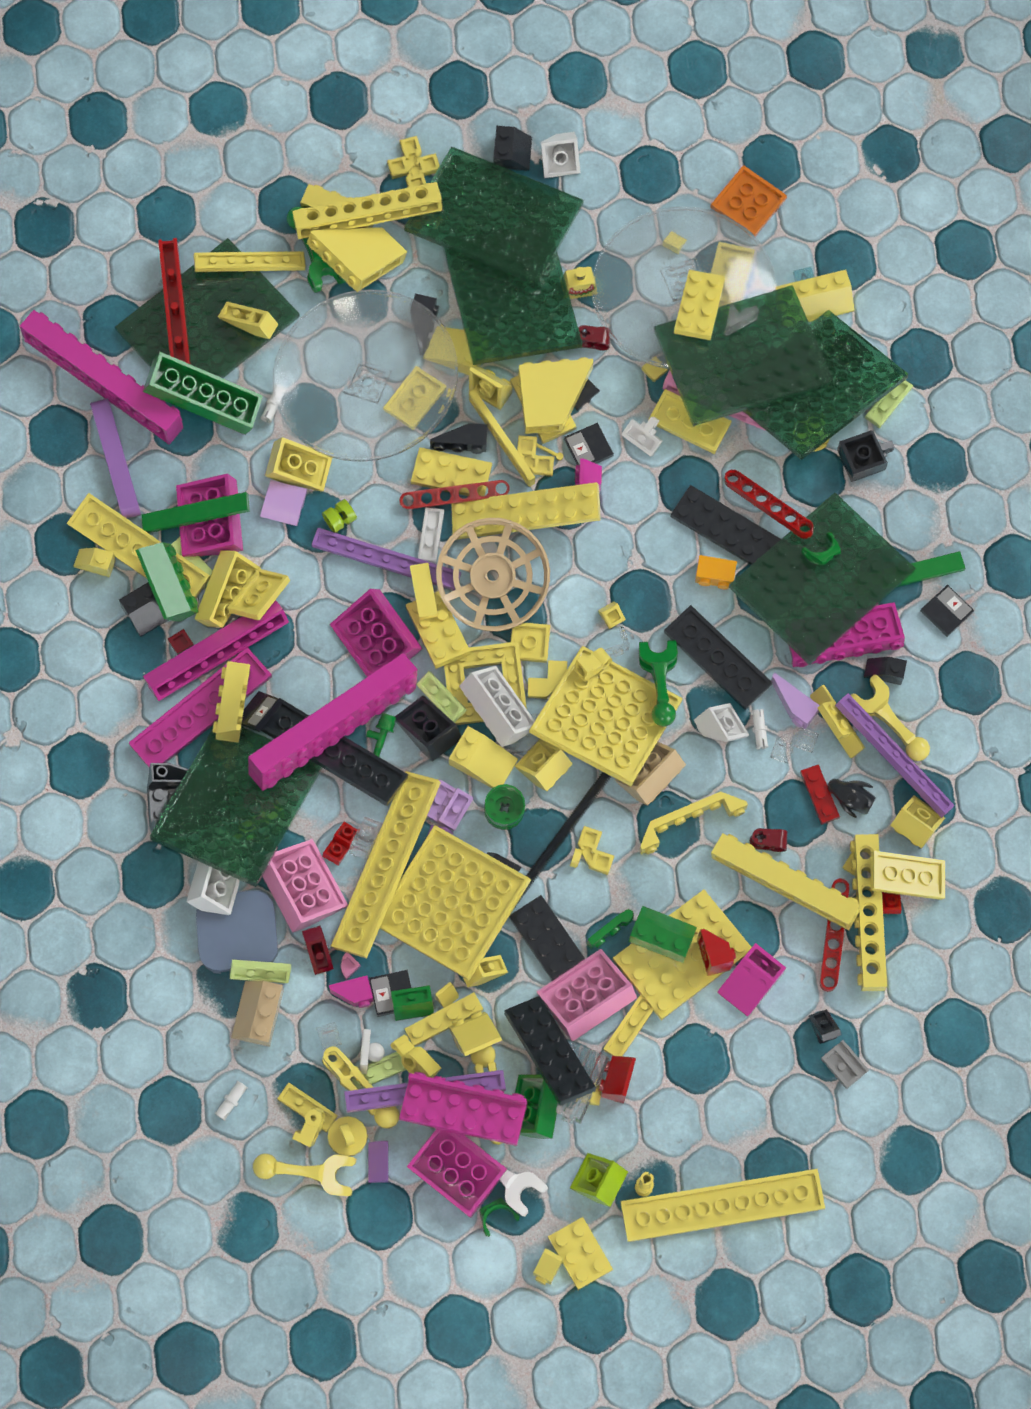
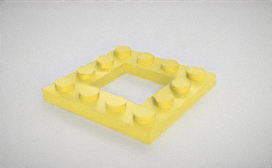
(487, 655)

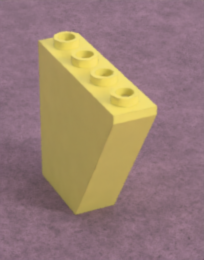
(358, 253)
(551, 392)

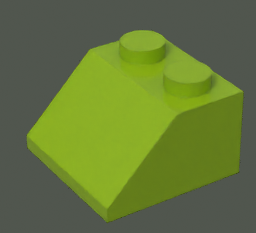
(599, 1179)

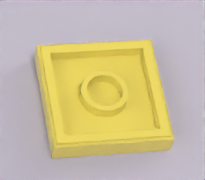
(532, 641)

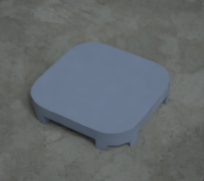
(243, 935)

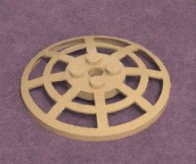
(495, 562)

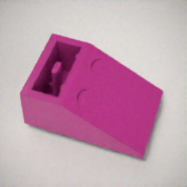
(751, 980)

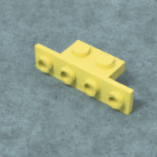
(837, 722)

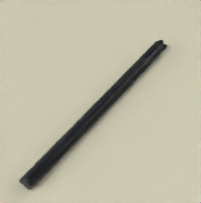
(569, 823)

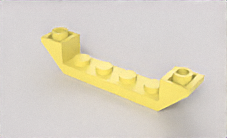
(732, 805)

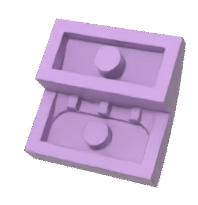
(283, 502)
(449, 806)

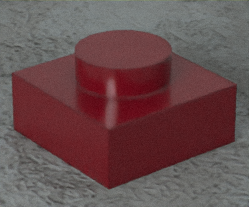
(180, 642)

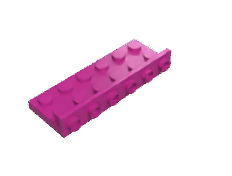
(872, 634)
(463, 1108)

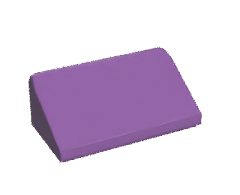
(378, 1162)

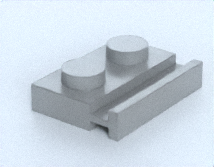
(844, 1064)

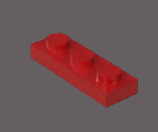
(819, 794)

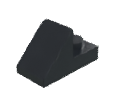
(824, 1026)

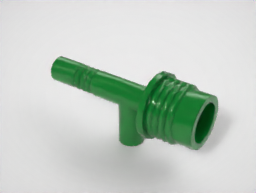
(385, 724)

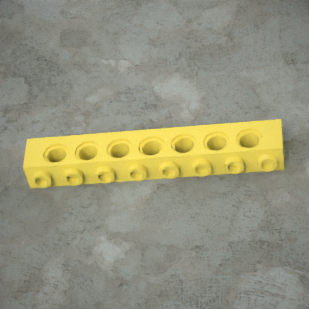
(369, 209)
(878, 980)

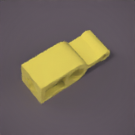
(415, 1058)

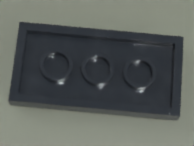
(546, 937)

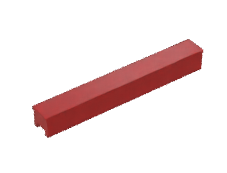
(174, 300)

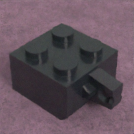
(864, 455)

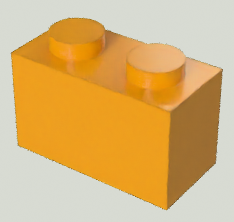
(715, 571)

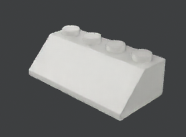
(497, 705)
(212, 890)

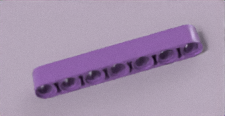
(115, 458)

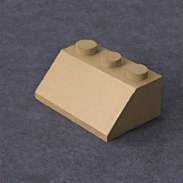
(656, 774)
(258, 1012)

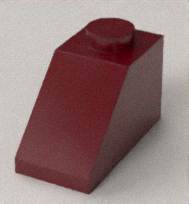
(317, 950)

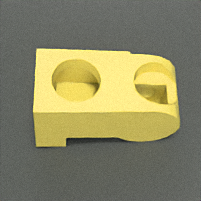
(592, 664)
(311, 1129)

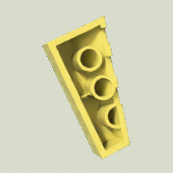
(226, 581)
(232, 701)

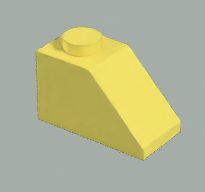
(95, 561)
(488, 969)
(547, 1267)

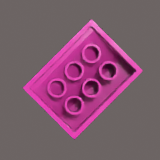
(212, 535)
(374, 632)
(457, 1169)

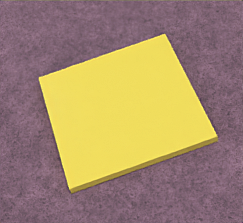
(603, 719)
(453, 902)

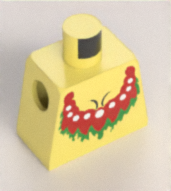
(580, 282)

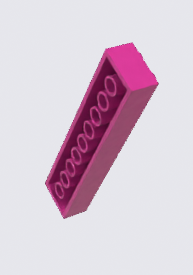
(101, 376)
(332, 722)

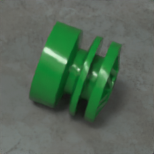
(504, 796)

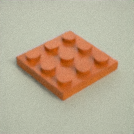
(749, 200)

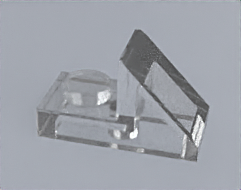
(738, 320)

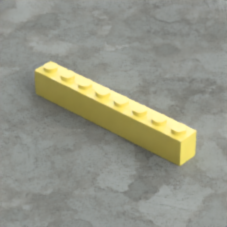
(786, 881)

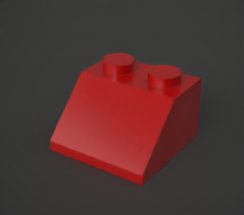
(715, 953)
(618, 1078)

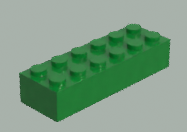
(202, 393)

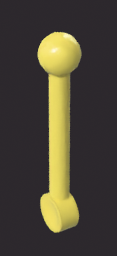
(559, 456)

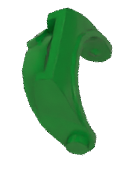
(823, 557)
(497, 1204)

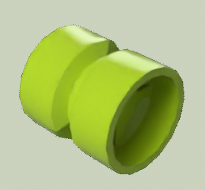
(334, 520)

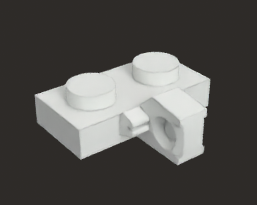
(643, 435)

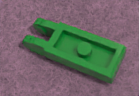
(610, 928)

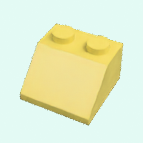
(544, 764)
(917, 822)

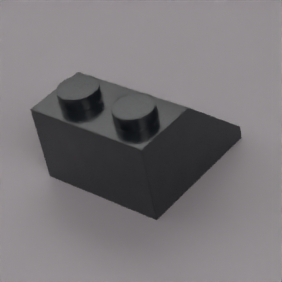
(512, 148)
(142, 609)

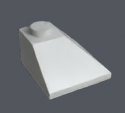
(560, 155)
(721, 723)

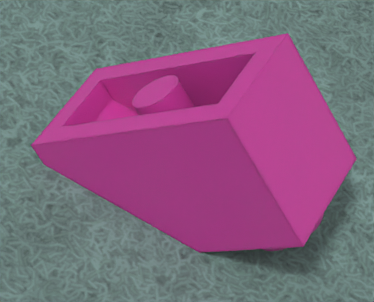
(353, 991)

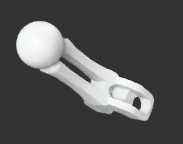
(516, 1184)

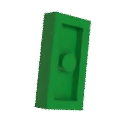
(412, 1003)

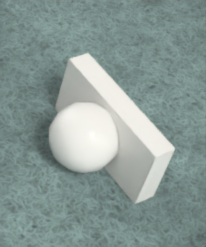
(372, 1052)

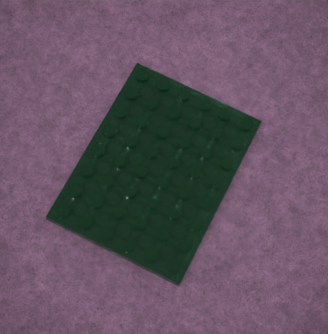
(497, 216)
(509, 315)
(211, 341)
(750, 366)
(859, 381)
(815, 602)
(225, 815)

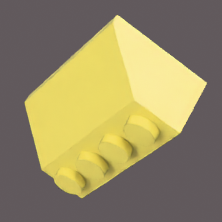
(823, 294)

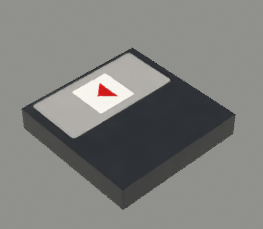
(589, 444)
(947, 610)
(260, 710)
(382, 987)

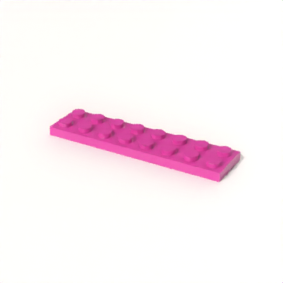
(192, 714)

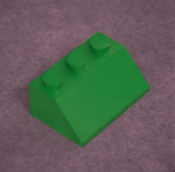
(662, 934)
(540, 1109)

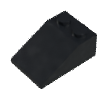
(428, 728)

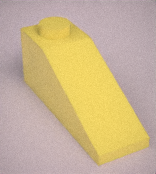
(249, 319)

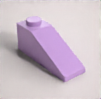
(798, 705)

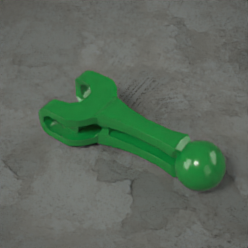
(318, 267)
(658, 665)

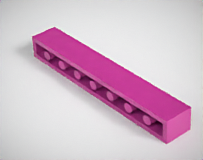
(213, 651)

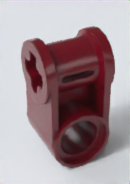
(594, 337)
(772, 839)

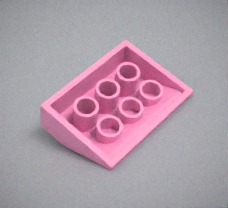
(303, 885)
(587, 994)

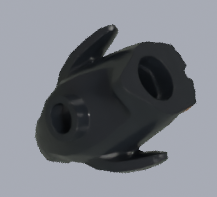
(852, 795)

